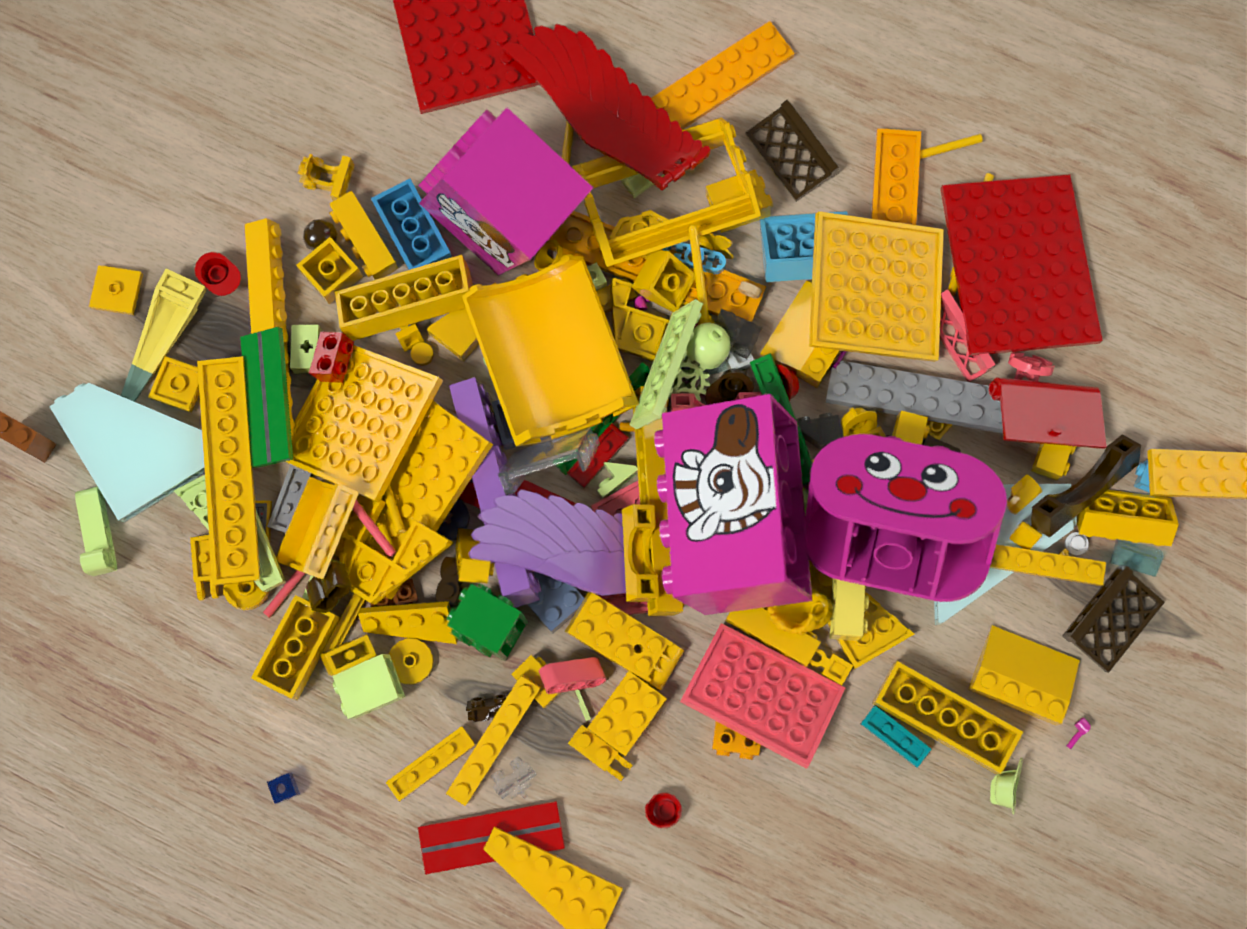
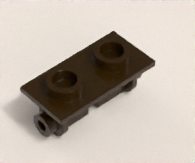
(479, 708)

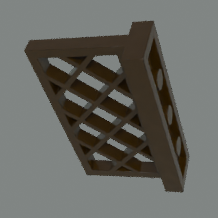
(810, 144)
(1098, 605)

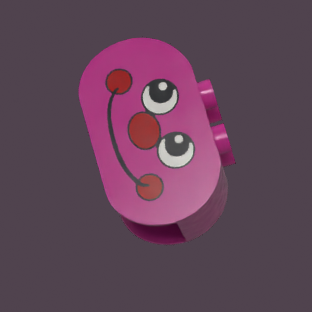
(903, 516)

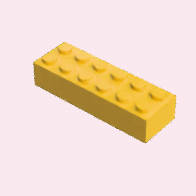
(403, 298)
(947, 718)

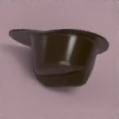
(728, 386)

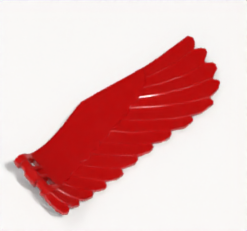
(605, 106)

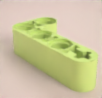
(96, 533)

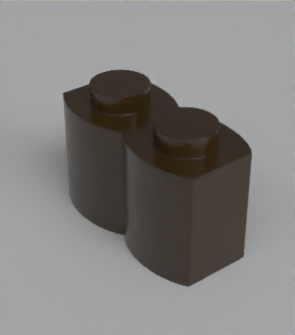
(449, 586)
(325, 593)

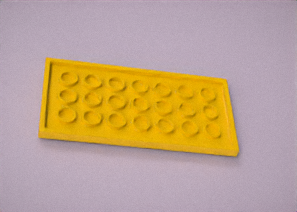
(430, 476)

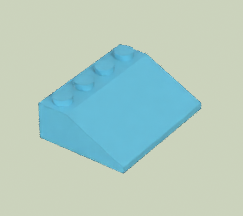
(788, 246)

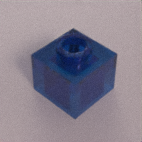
(291, 789)

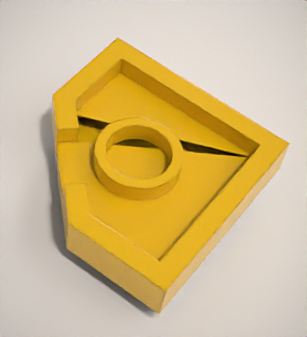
(631, 224)

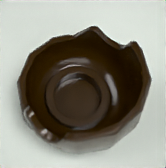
(317, 232)

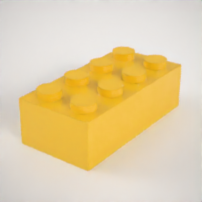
(295, 648)

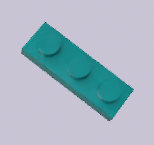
(895, 736)

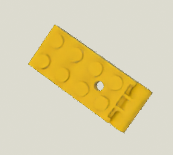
(616, 634)

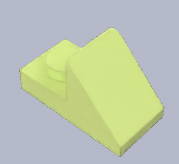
(621, 475)

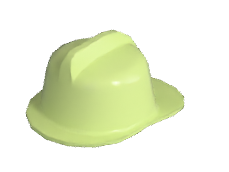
(1004, 788)

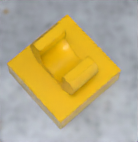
(409, 336)

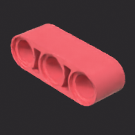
(572, 675)

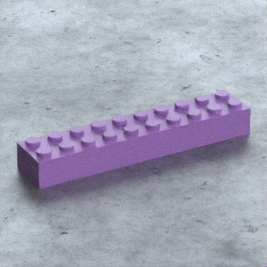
(473, 409)

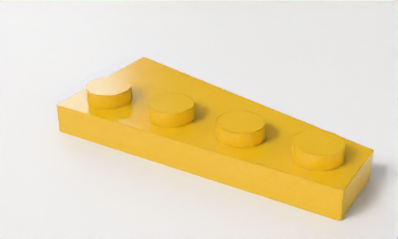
(412, 621)

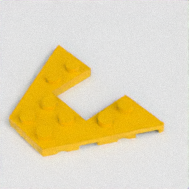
(373, 573)

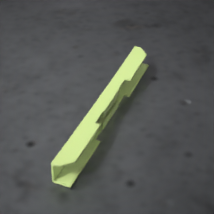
(582, 705)

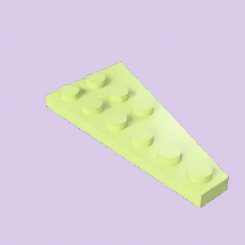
(195, 498)

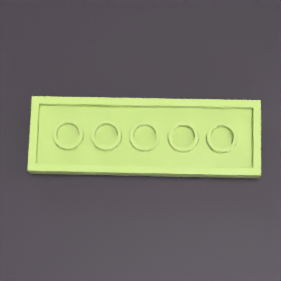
(666, 364)

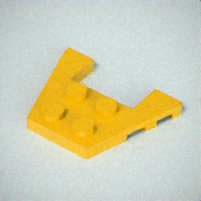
(634, 329)

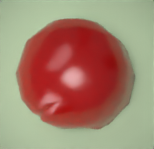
(663, 810)

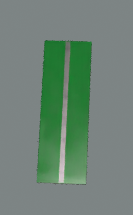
(267, 397)

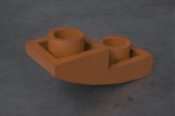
(405, 595)

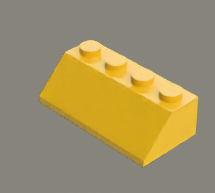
(1130, 518)

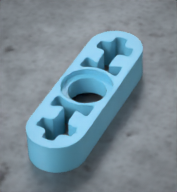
(711, 256)

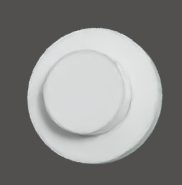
(1076, 543)

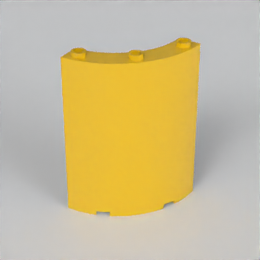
(550, 351)

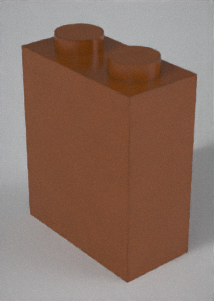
(25, 438)

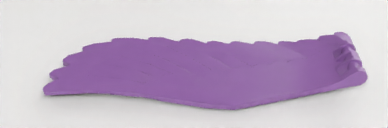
(555, 540)

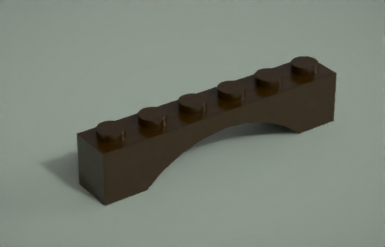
(1058, 509)

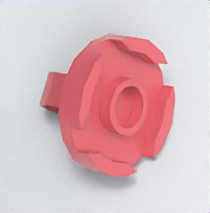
(1030, 367)

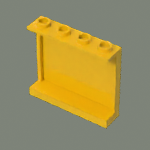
(316, 527)

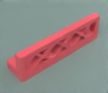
(956, 319)

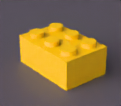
(627, 713)

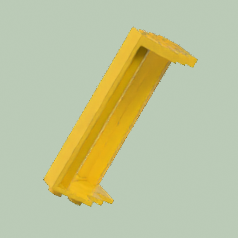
(673, 231)

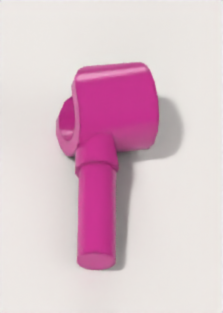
(640, 303)
(1083, 727)

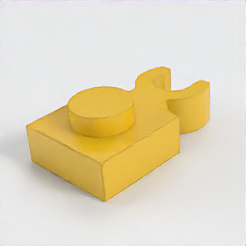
(834, 668)

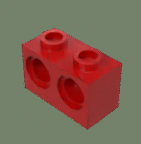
(331, 357)

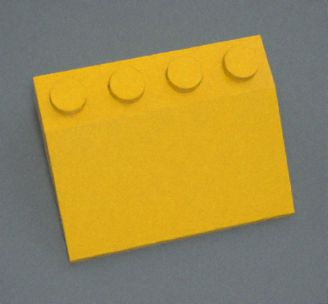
(791, 342)
(1025, 676)

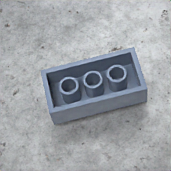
(556, 603)

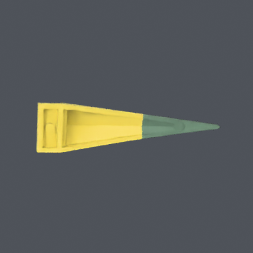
(170, 311)

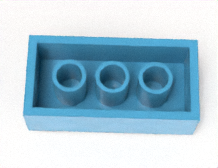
(410, 226)

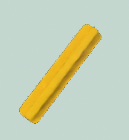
(345, 622)

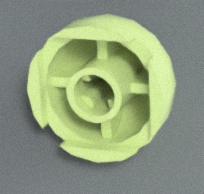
(709, 345)

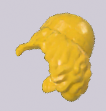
(802, 616)

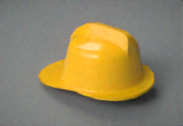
(858, 421)

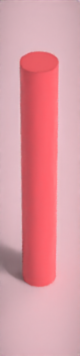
(373, 529)
(283, 593)

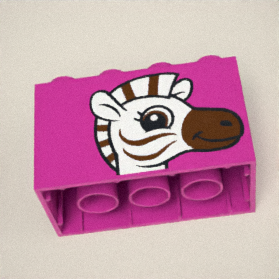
(502, 191)
(733, 506)

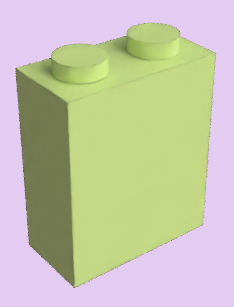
(368, 686)

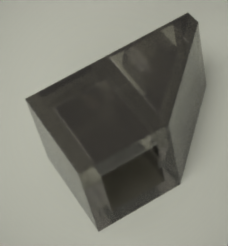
(742, 333)
(821, 430)

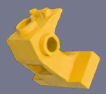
(311, 169)

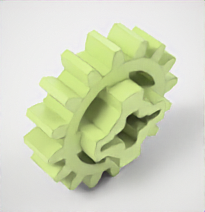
(692, 375)

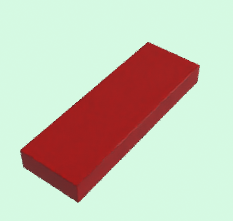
(610, 443)

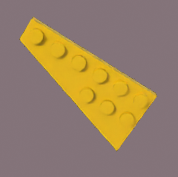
(882, 630)
(563, 889)

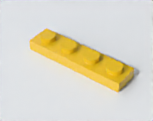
(430, 763)

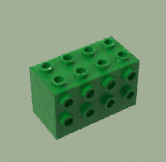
(486, 622)

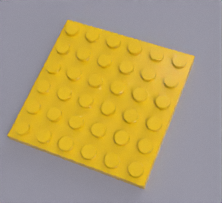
(876, 287)
(362, 426)

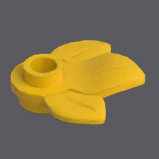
(716, 243)

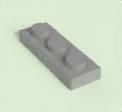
(288, 498)

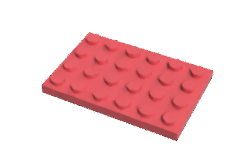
(763, 695)

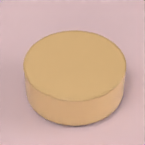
(749, 290)

